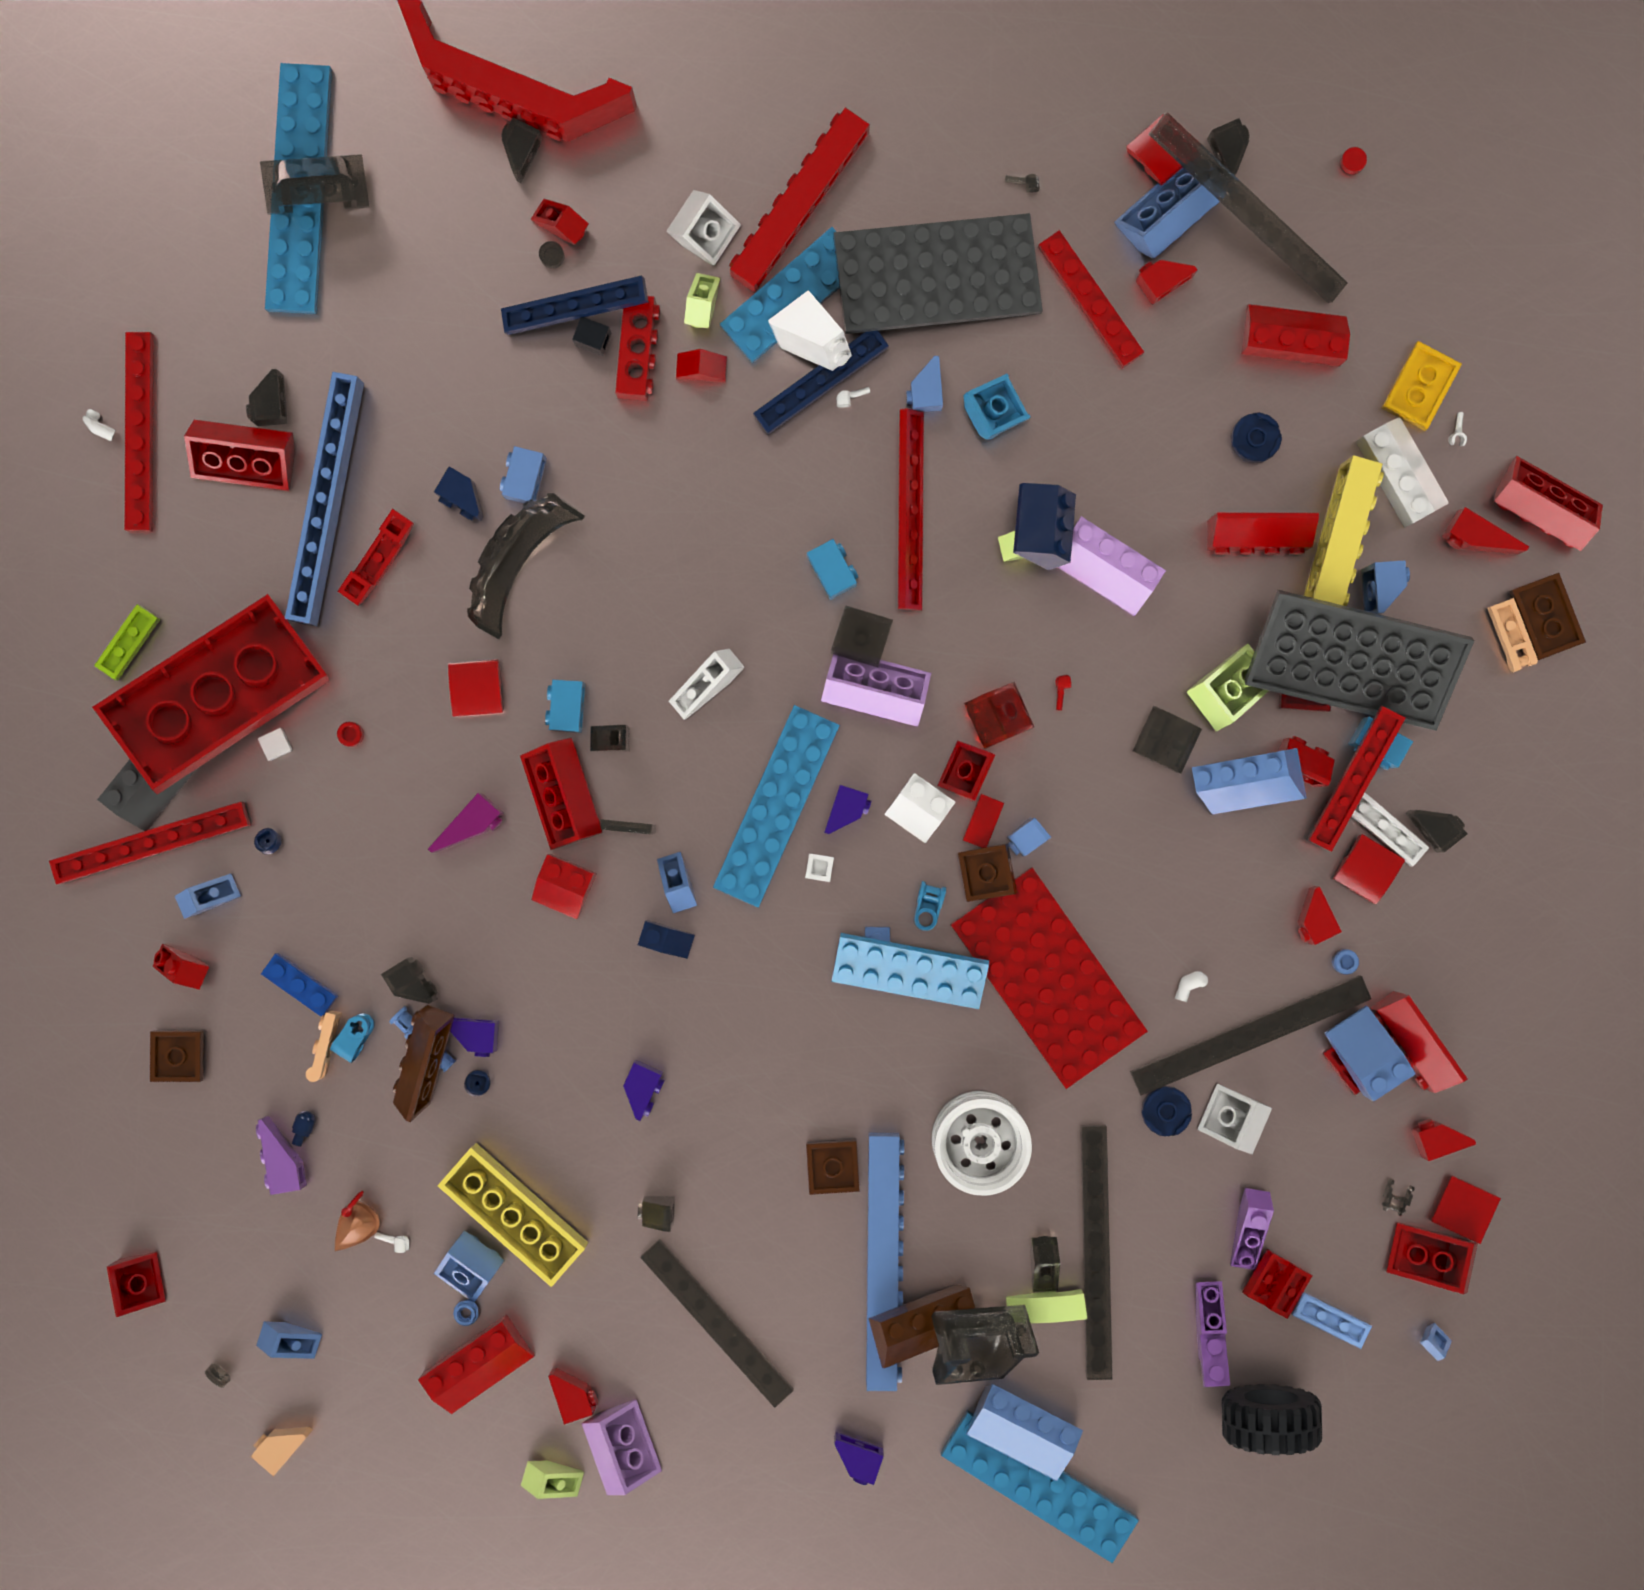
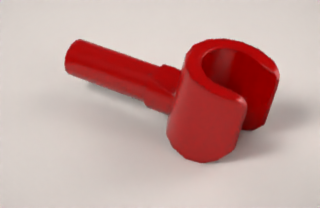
(1062, 682)

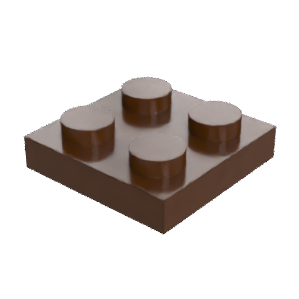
(987, 872)
(176, 1056)
(832, 1167)

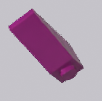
(475, 819)

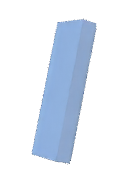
(1331, 1320)

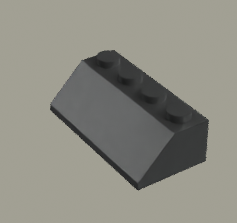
(133, 798)

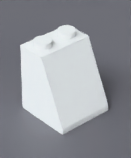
(810, 333)

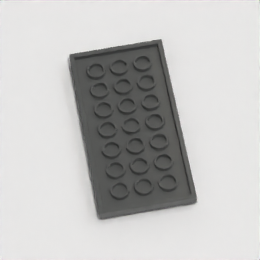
(937, 273)
(1357, 659)

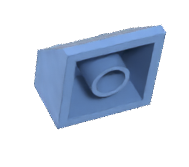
(1383, 584)
(469, 1266)

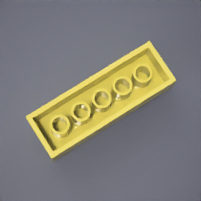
(1343, 530)
(513, 1214)

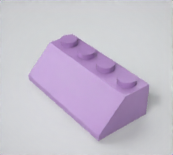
(1111, 567)
(882, 691)

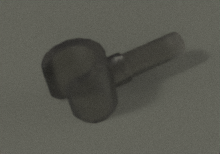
(1031, 182)

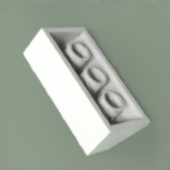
(1406, 475)

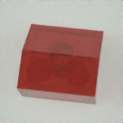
(999, 715)

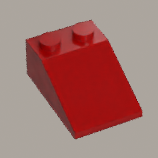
(1432, 1258)

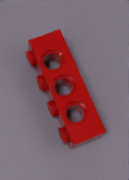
(639, 387)

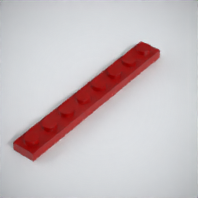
(139, 431)
(910, 509)
(149, 843)

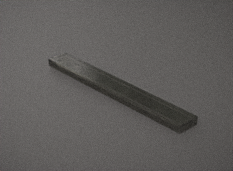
(717, 1323)

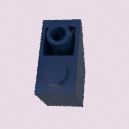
(461, 492)

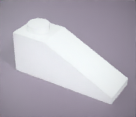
(706, 682)

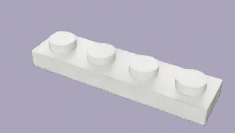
(1389, 830)

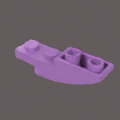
(1211, 1334)

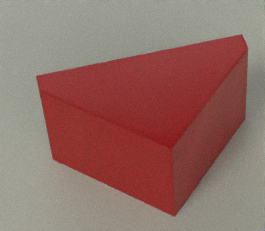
(701, 366)

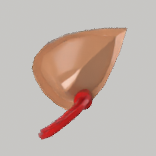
(356, 1224)

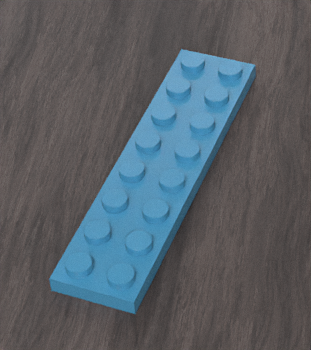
(776, 806)
(1061, 1503)

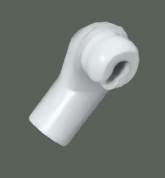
(1190, 982)

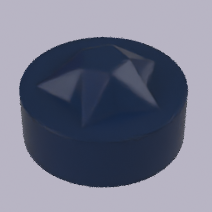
(267, 841)
(477, 1083)

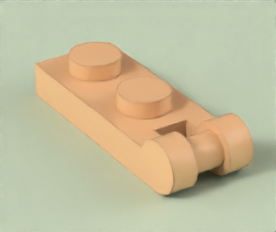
(1512, 634)
(328, 1026)

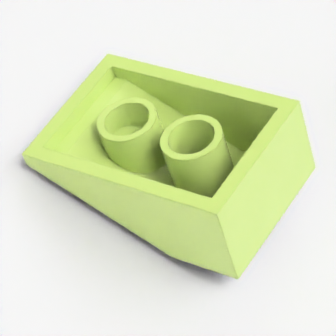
(1223, 691)

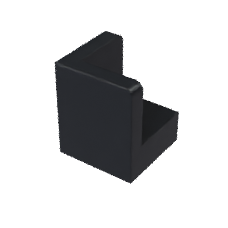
(592, 336)

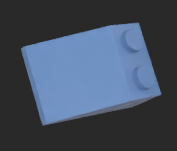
(1369, 1054)

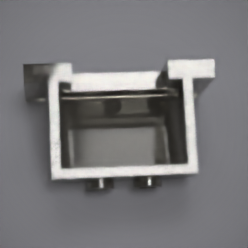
(314, 182)
(981, 1343)

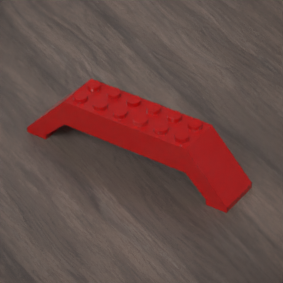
(510, 92)

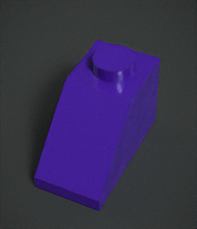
(847, 808)
(476, 1035)
(859, 1457)

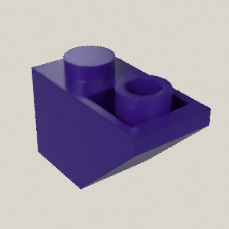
(640, 1087)

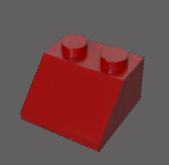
(1314, 763)
(563, 885)

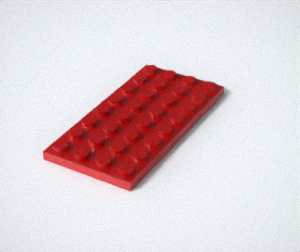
(1050, 979)

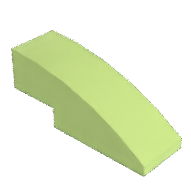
(1052, 1305)

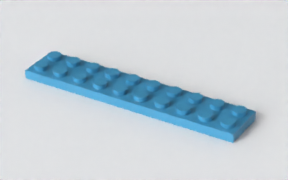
(297, 236)

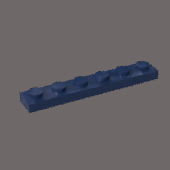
(574, 305)
(818, 383)

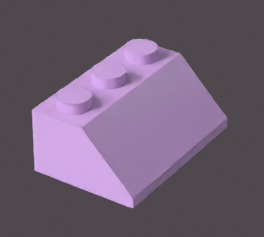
(621, 1448)

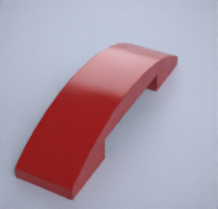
(377, 558)

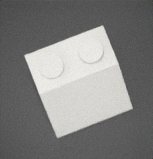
(704, 227)
(920, 808)
(1234, 1119)

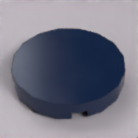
(1256, 437)
(1166, 1111)

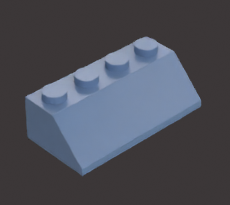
(1165, 213)
(1250, 781)
(1024, 1432)

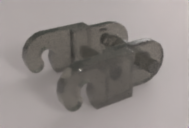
(1404, 1200)

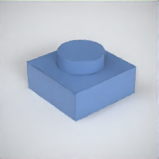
(878, 933)
(1436, 1341)

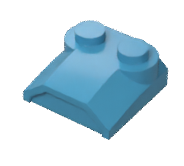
(994, 407)

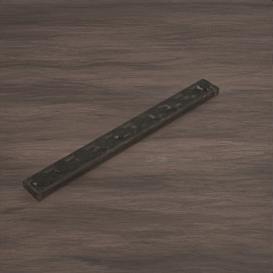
(1247, 207)
(1250, 1035)
(1096, 1252)

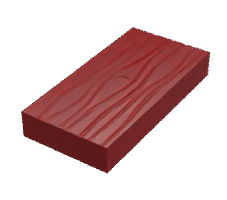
(211, 694)

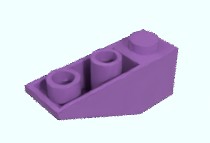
(282, 1162)
(1251, 1228)

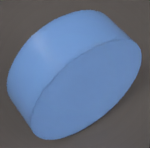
(1345, 961)

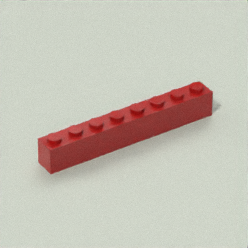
(799, 200)

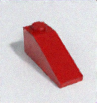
(1474, 532)

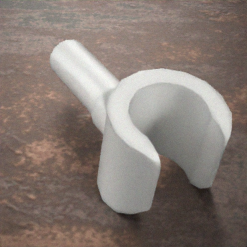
(843, 397)
(1458, 431)
(401, 1243)

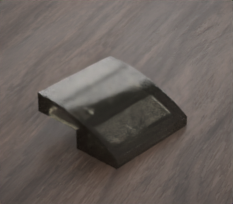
(1167, 739)

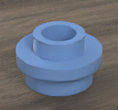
(461, 1318)

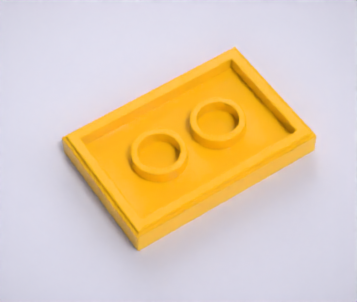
(1421, 385)

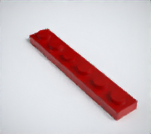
(1091, 299)
(1356, 778)

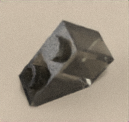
(409, 983)

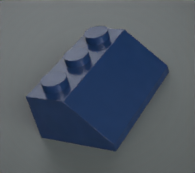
(1044, 524)

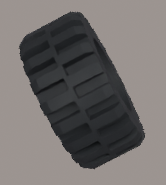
(1272, 1419)

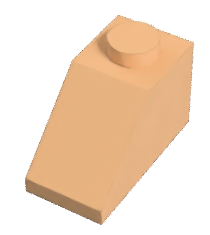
(278, 1446)

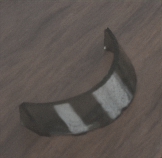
(508, 552)

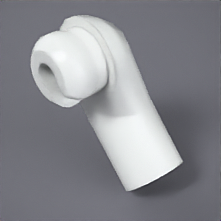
(96, 427)

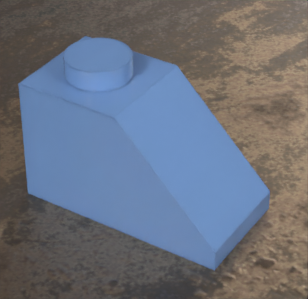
(926, 389)
(1027, 837)
(676, 882)
(207, 896)
(288, 1340)

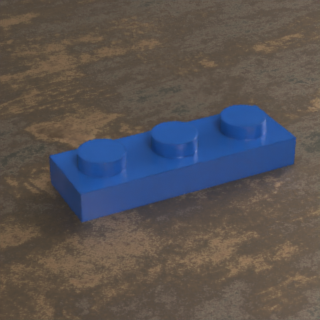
(299, 984)

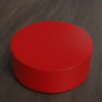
(1353, 160)
(350, 734)

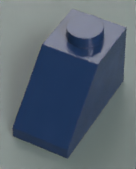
(666, 939)

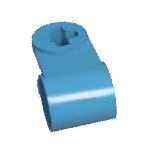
(929, 904)
(351, 1039)

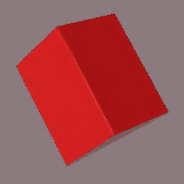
(966, 770)
(135, 1283)

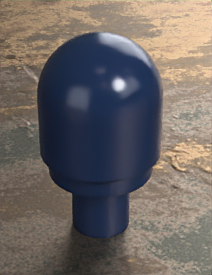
(302, 1127)

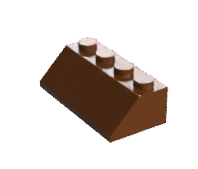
(422, 1061)
(910, 1328)

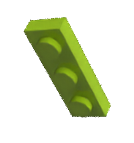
(127, 642)

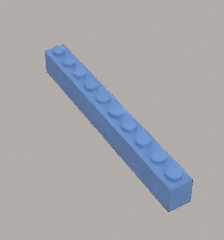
(324, 499)
(883, 1247)

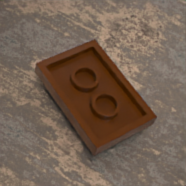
(1548, 616)

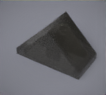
(610, 738)

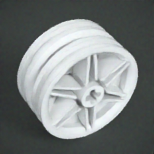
(1009, 1163)

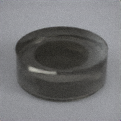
(551, 254)
(217, 1375)

